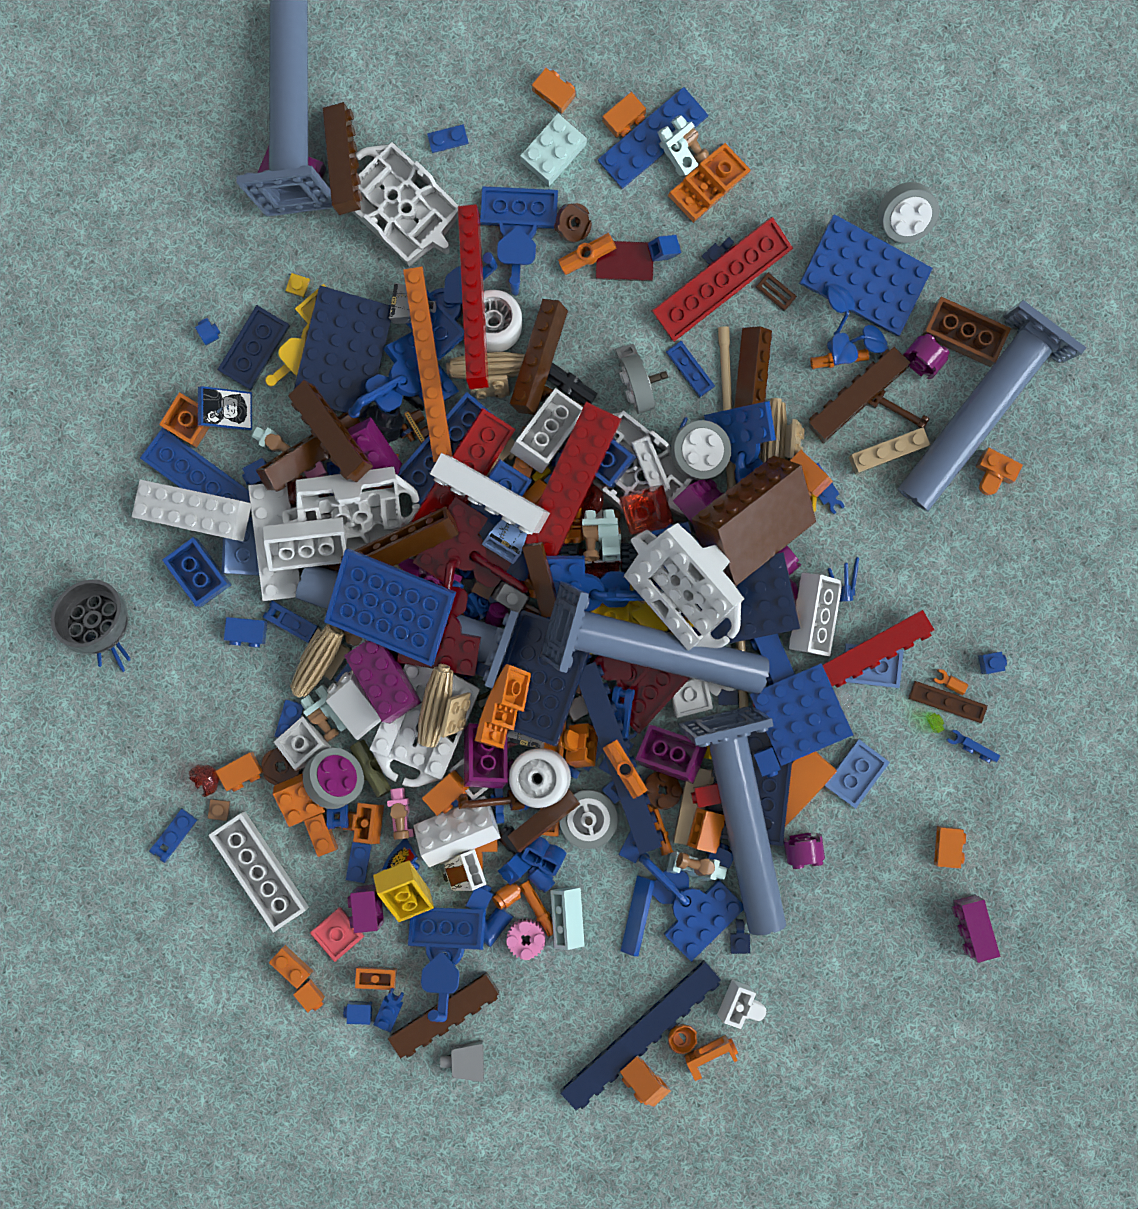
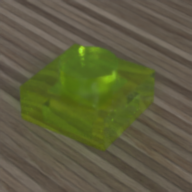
(935, 722)

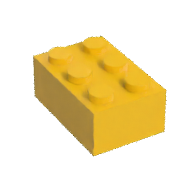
(403, 891)

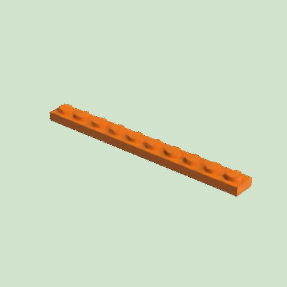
(427, 362)

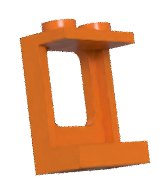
(709, 1052)

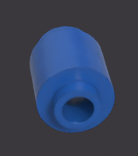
(540, 879)

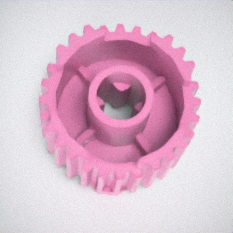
(529, 949)

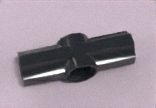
(571, 385)

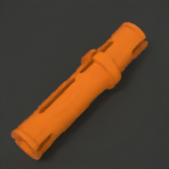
(827, 360)
(666, 846)
(536, 905)

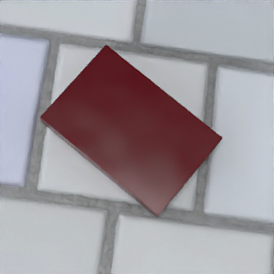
(627, 262)

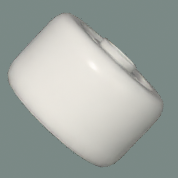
(506, 312)
(554, 773)

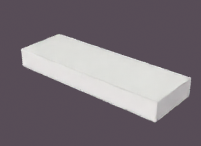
(650, 463)

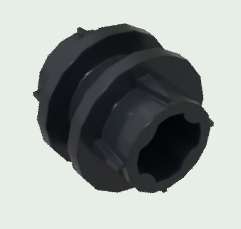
(387, 422)

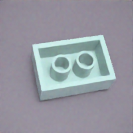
(553, 149)

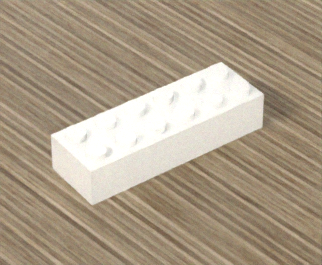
(489, 493)
(191, 510)
(266, 511)
(259, 871)

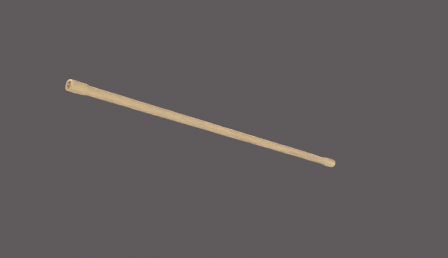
(724, 342)

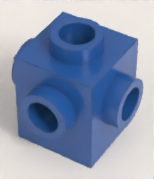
(474, 607)

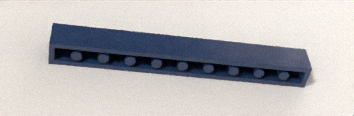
(608, 730)
(640, 1035)

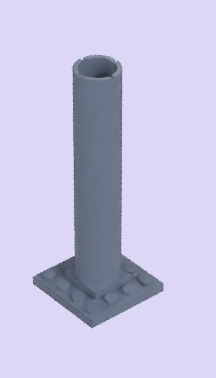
(290, 182)
(988, 402)
(318, 585)
(641, 645)
(742, 809)

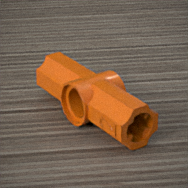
(576, 258)
(631, 780)

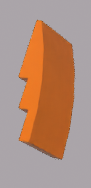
(709, 182)
(502, 705)
(806, 780)

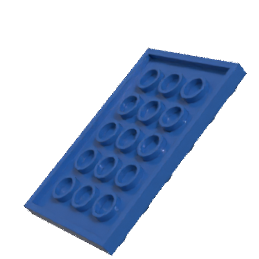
(874, 272)
(389, 607)

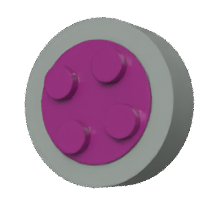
(333, 778)

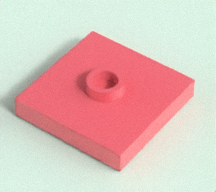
(336, 935)

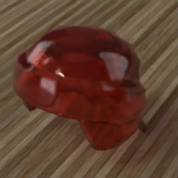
(593, 500)
(206, 777)

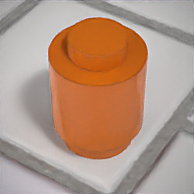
(506, 896)

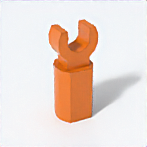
(951, 682)

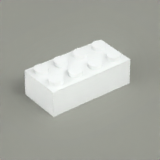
(547, 431)
(304, 544)
(817, 614)
(455, 833)

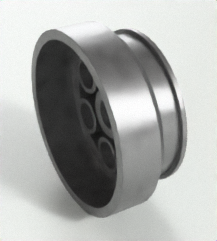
(79, 610)

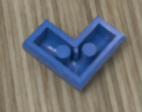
(495, 925)

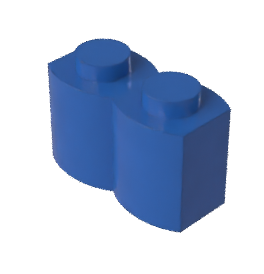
(544, 855)

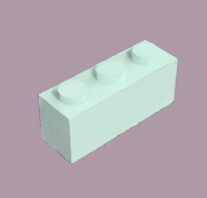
(567, 918)

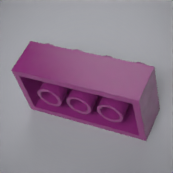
(382, 680)

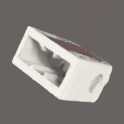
(464, 872)

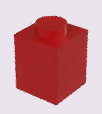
(706, 795)

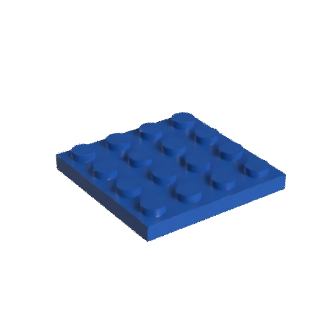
(803, 714)

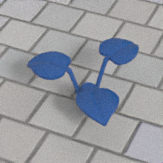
(842, 349)

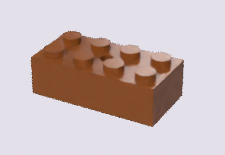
(983, 338)

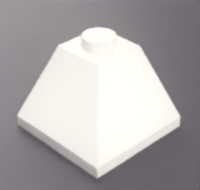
(301, 743)

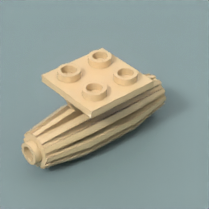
(500, 368)
(787, 436)
(319, 659)
(440, 711)

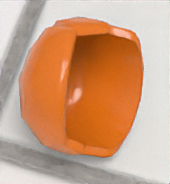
(675, 1041)

